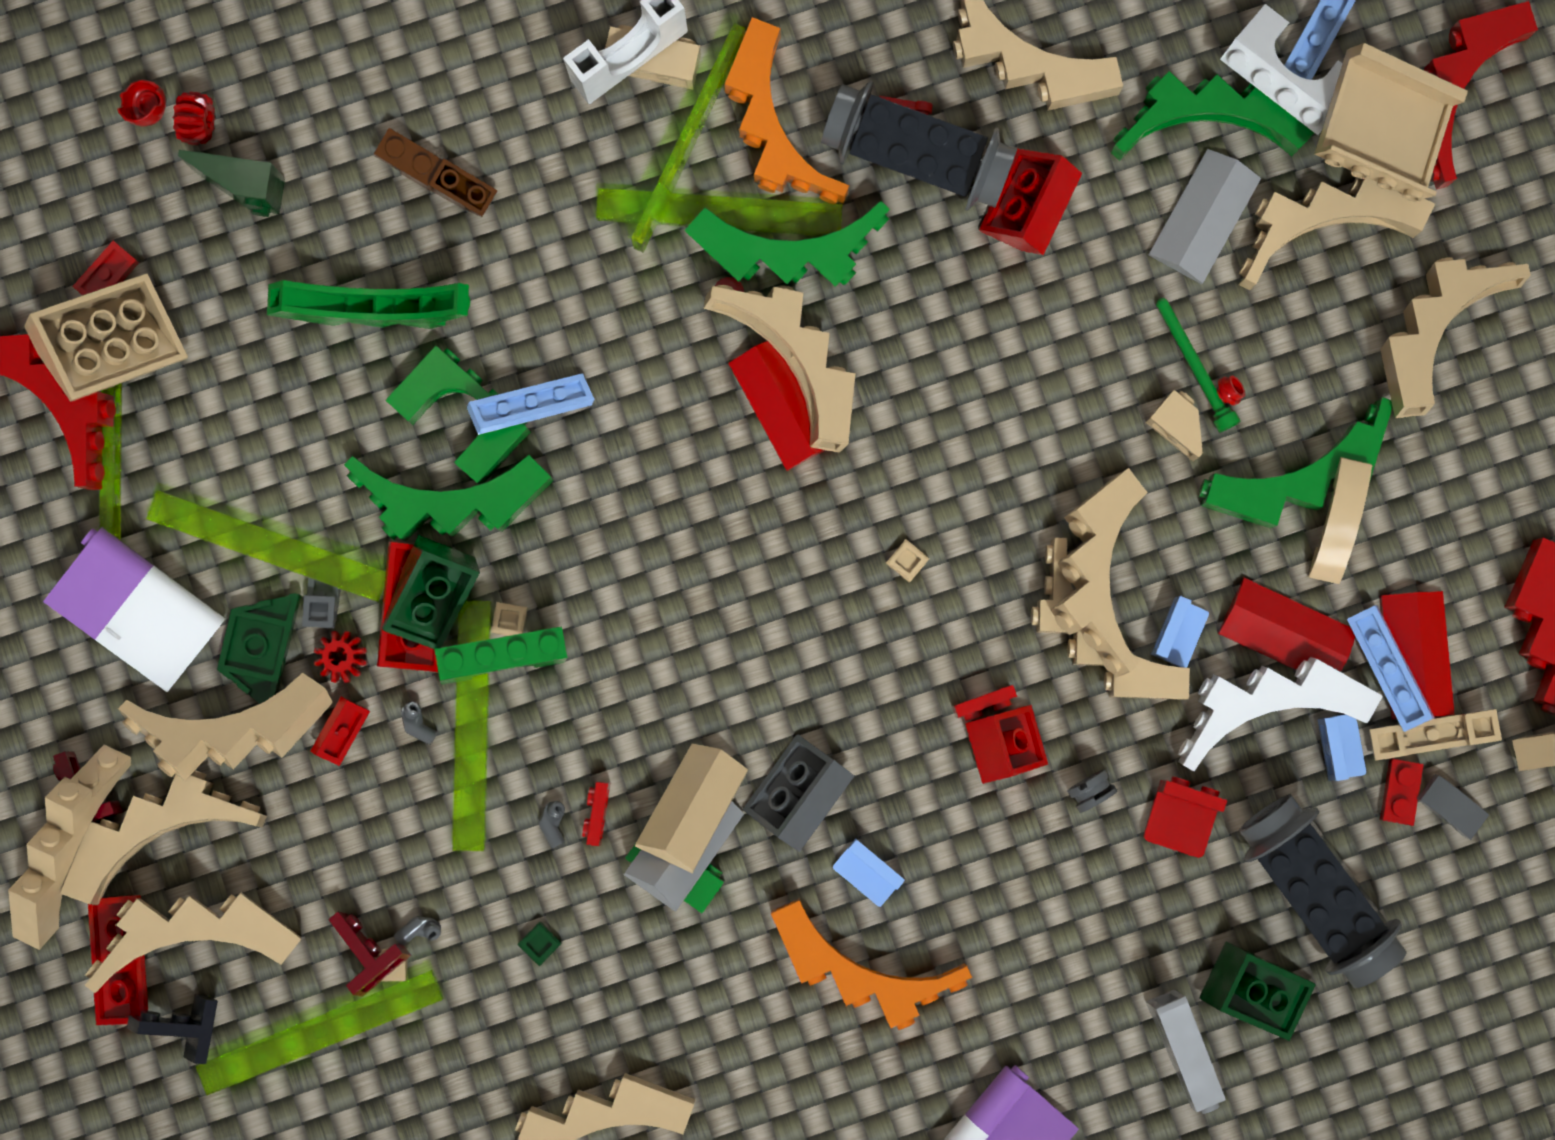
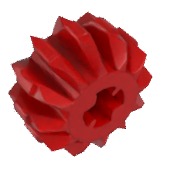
(194, 118)
(344, 667)

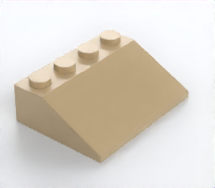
(105, 337)

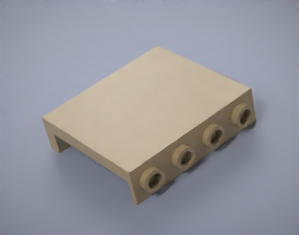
(1387, 121)

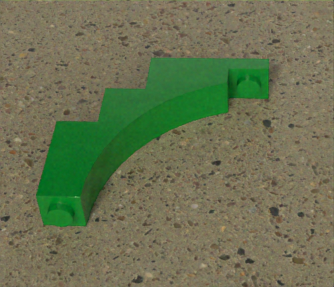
(1264, 499)

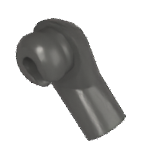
(414, 724)
(550, 821)
(419, 927)

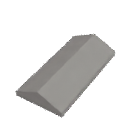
(1205, 215)
(670, 882)

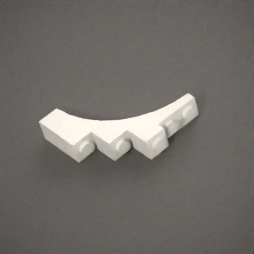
(1268, 692)

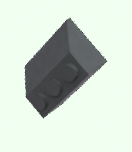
(798, 793)

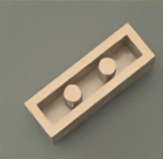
(672, 66)

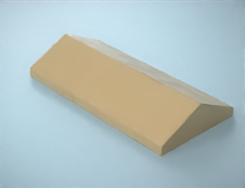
(692, 806)

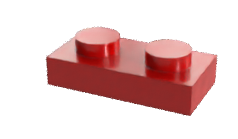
(107, 270)
(972, 708)
(340, 731)
(1401, 792)
(594, 827)

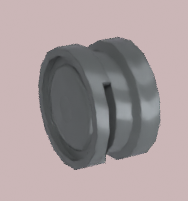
(1089, 787)

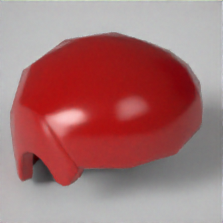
(142, 103)

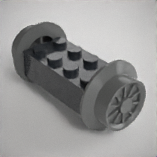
(917, 145)
(1323, 892)

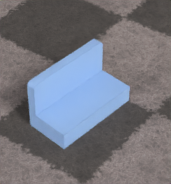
(1180, 632)
(1341, 747)
(868, 873)

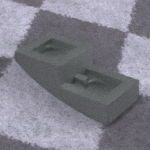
(320, 605)
(1453, 806)

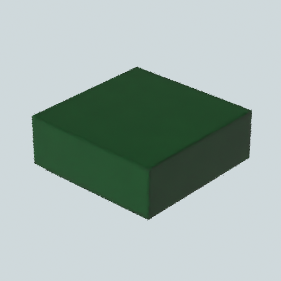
(539, 943)

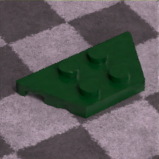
(258, 645)

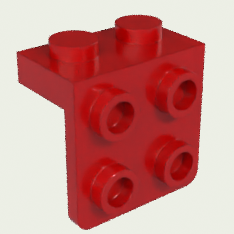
(1183, 816)

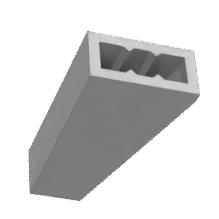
(1186, 1050)

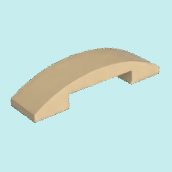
(1342, 521)
(1436, 734)

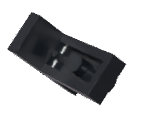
(195, 1027)

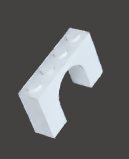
(1256, 60)
(599, 71)

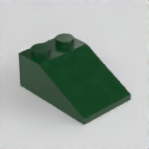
(247, 181)
(430, 592)
(1257, 991)

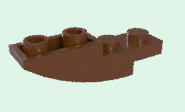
(434, 173)

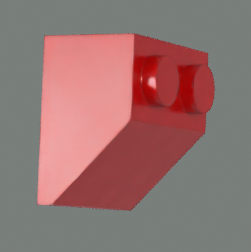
(1006, 744)

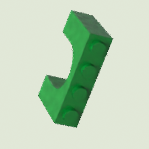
(441, 376)
(502, 653)

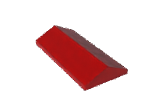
(776, 402)
(1285, 628)
(1421, 634)
(393, 649)
(126, 989)

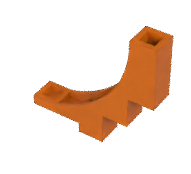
(760, 126)
(815, 956)

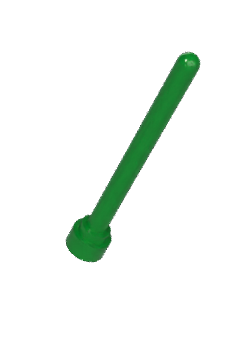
(1224, 416)

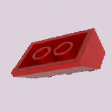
(1032, 201)

